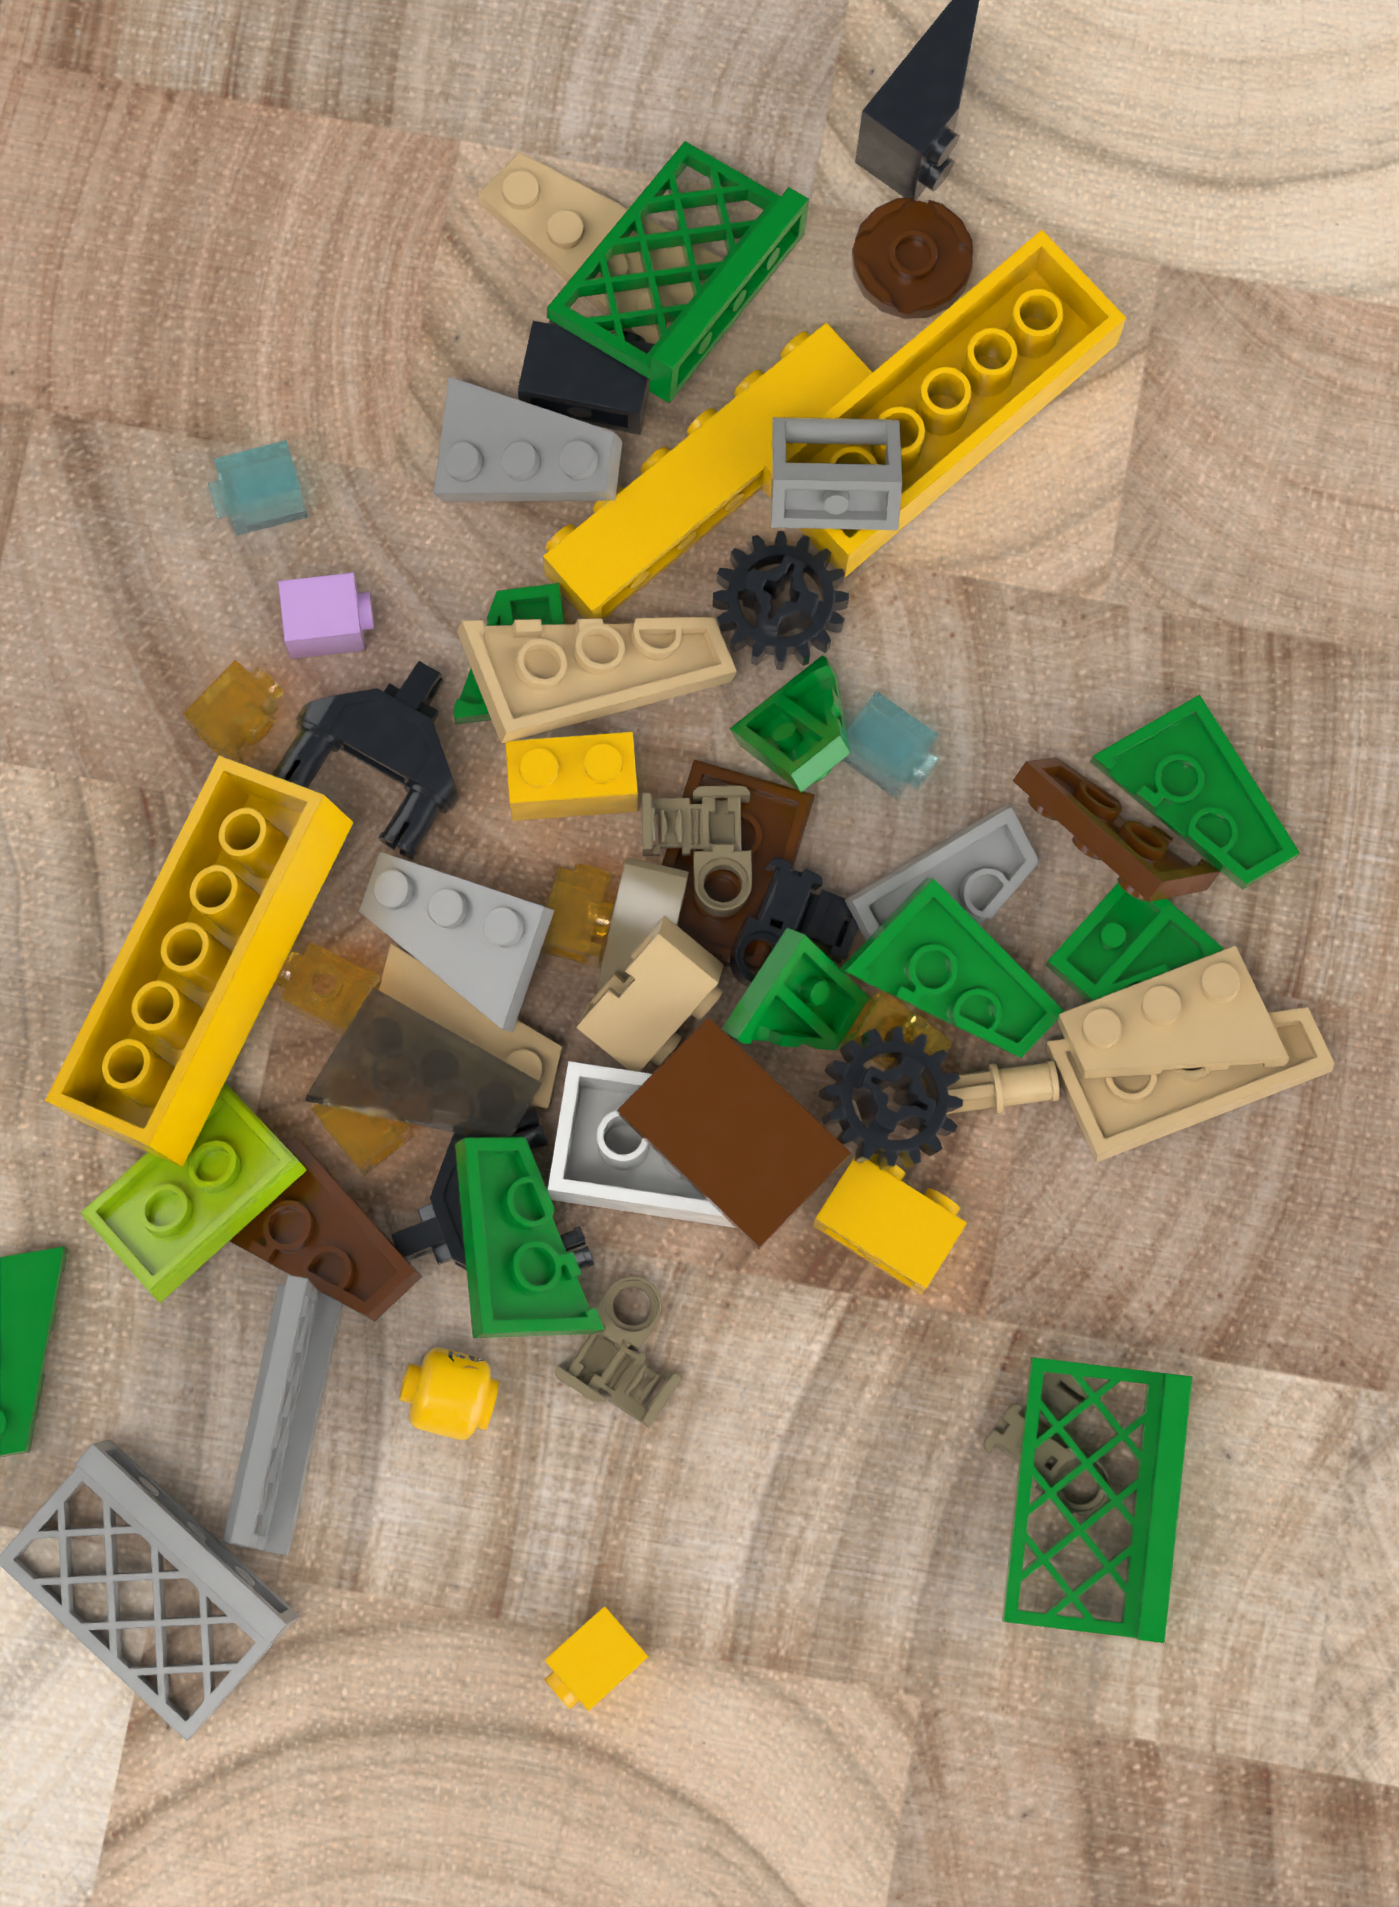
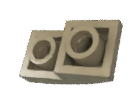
(643, 899)

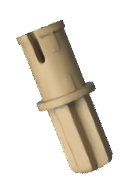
(1006, 1087)

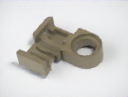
(705, 827)
(615, 1366)
(1050, 1457)

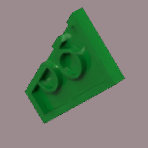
(1201, 791)
(954, 971)
(513, 1252)
(26, 1317)

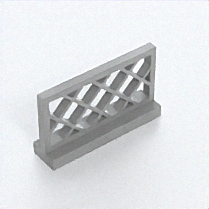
(283, 1418)
(187, 1547)

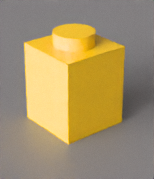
(593, 1661)

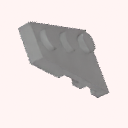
(520, 452)
(974, 866)
(461, 932)

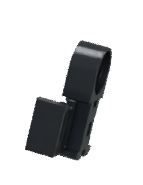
(795, 907)

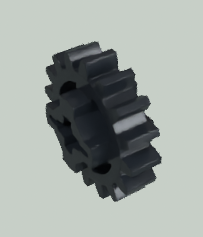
(801, 612)
(903, 1075)

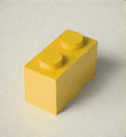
(572, 776)
(891, 1222)

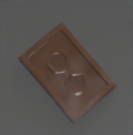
(770, 829)
(733, 1133)

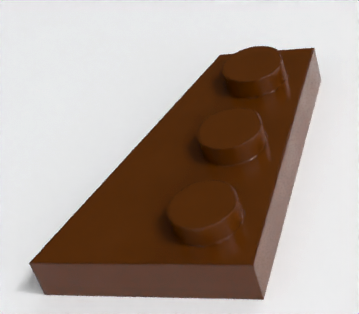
(1128, 847)
(330, 1240)

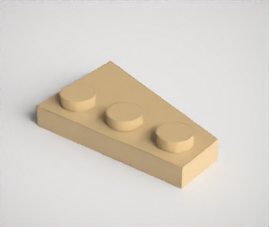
(427, 994)
(1178, 1020)

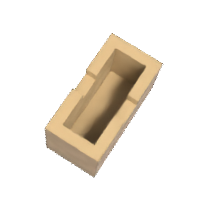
(665, 985)

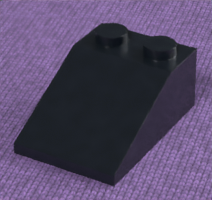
(914, 115)

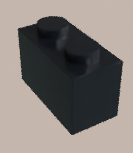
(583, 381)

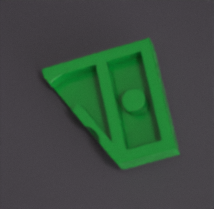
(797, 999)

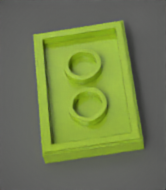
(176, 1217)

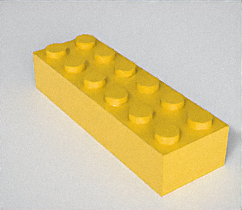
(969, 382)
(200, 960)

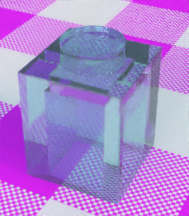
(257, 488)
(890, 746)

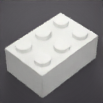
(607, 1162)

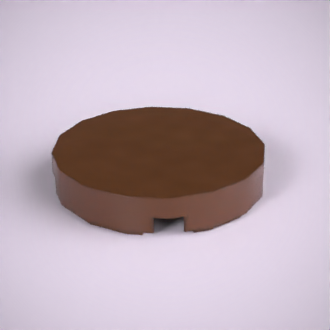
(912, 258)

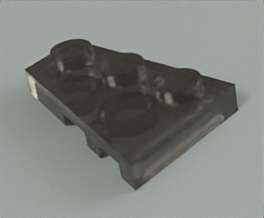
(421, 1074)

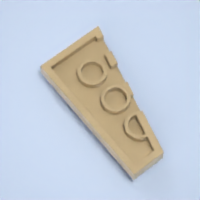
(567, 223)
(581, 671)
(1142, 1108)

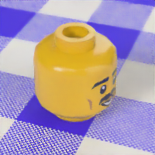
(449, 1393)

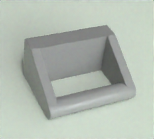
(836, 493)

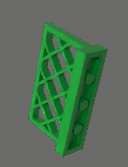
(716, 303)
(1154, 1505)

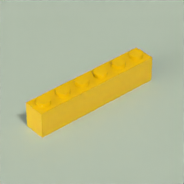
(699, 480)

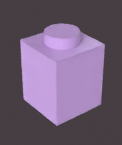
(324, 615)

